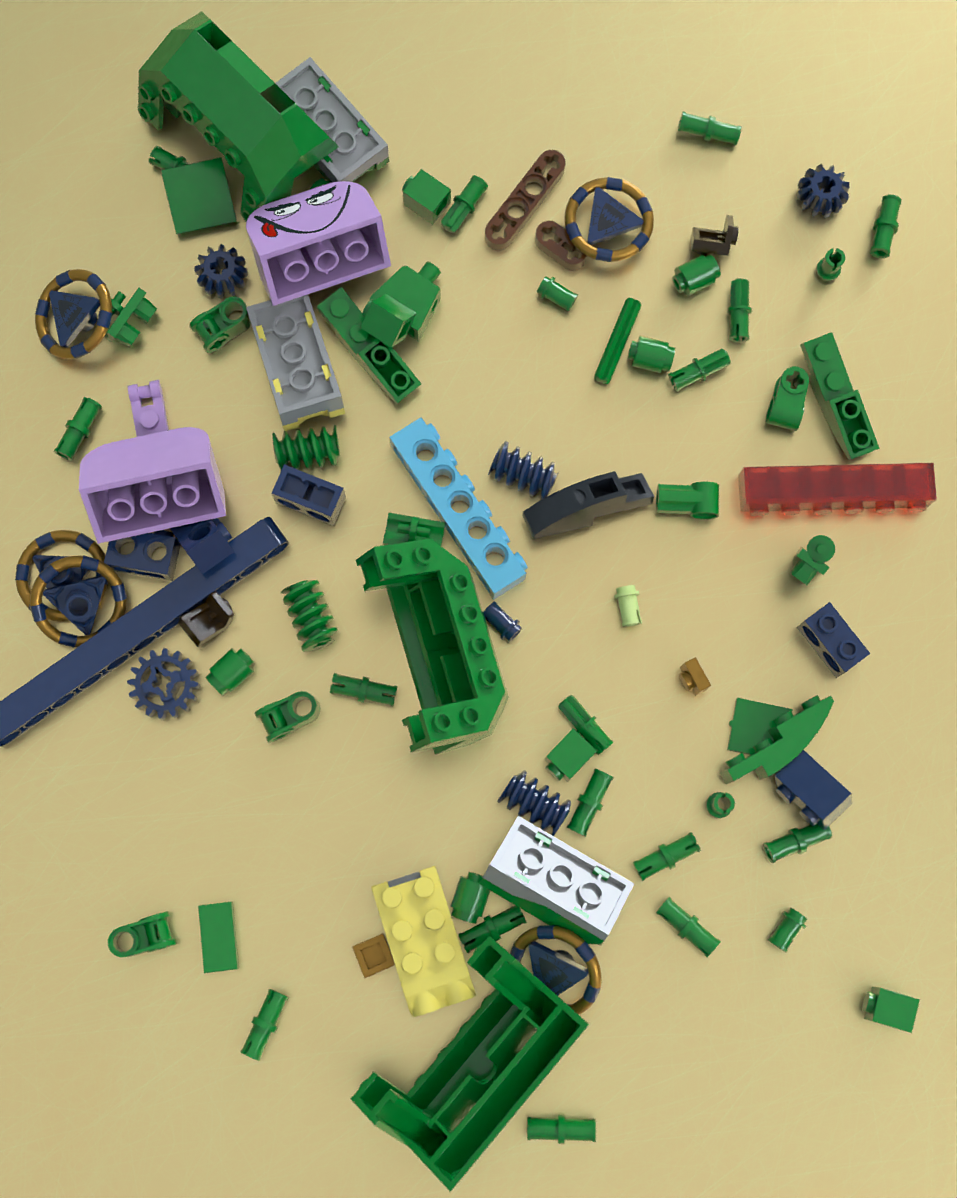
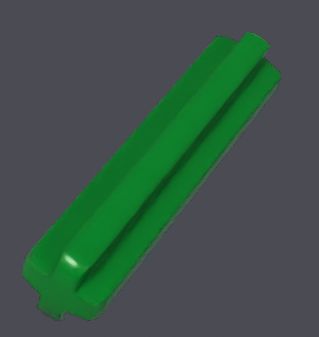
(617, 341)

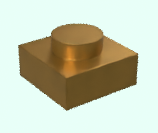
(694, 677)
(373, 955)

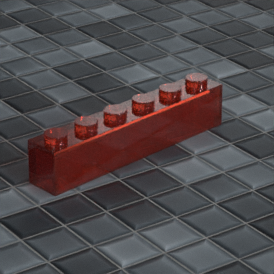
(837, 488)

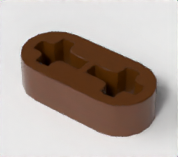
(555, 249)

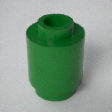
(696, 274)
(651, 354)
(230, 671)
(469, 898)

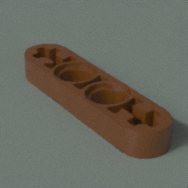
(522, 198)

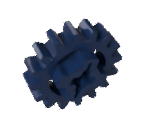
(149, 688)

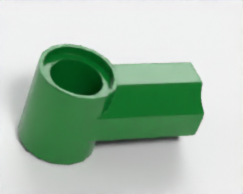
(697, 499)

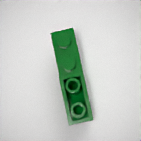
(373, 355)
(836, 397)
(790, 739)

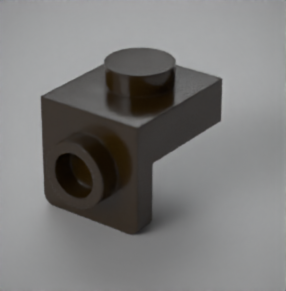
(715, 241)
(207, 619)

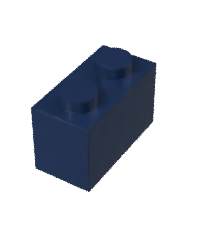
(812, 790)

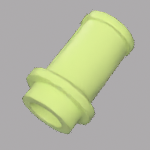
(628, 605)

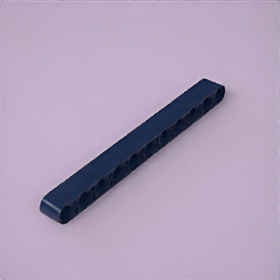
(135, 631)

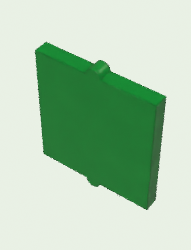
(751, 724)

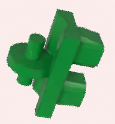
(138, 306)
(408, 528)
(819, 550)

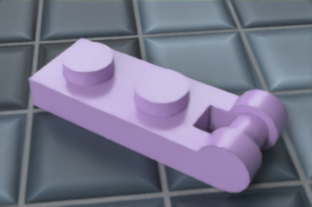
(148, 418)

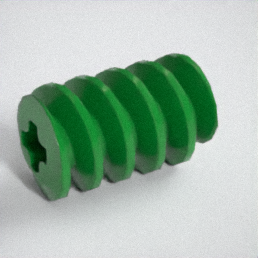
(306, 448)
(309, 615)

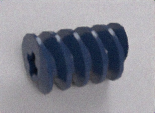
(524, 471)
(535, 802)

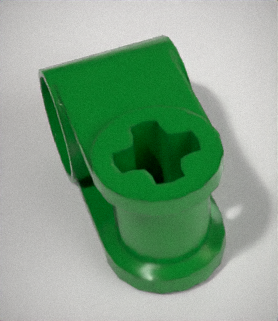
(220, 325)
(787, 403)
(286, 716)
(144, 936)

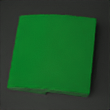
(198, 195)

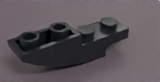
(583, 501)

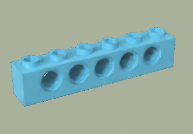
(420, 437)

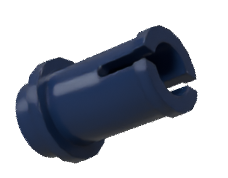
(502, 622)

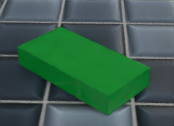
(218, 937)

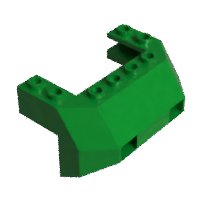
(234, 107)
(442, 641)
(481, 1073)

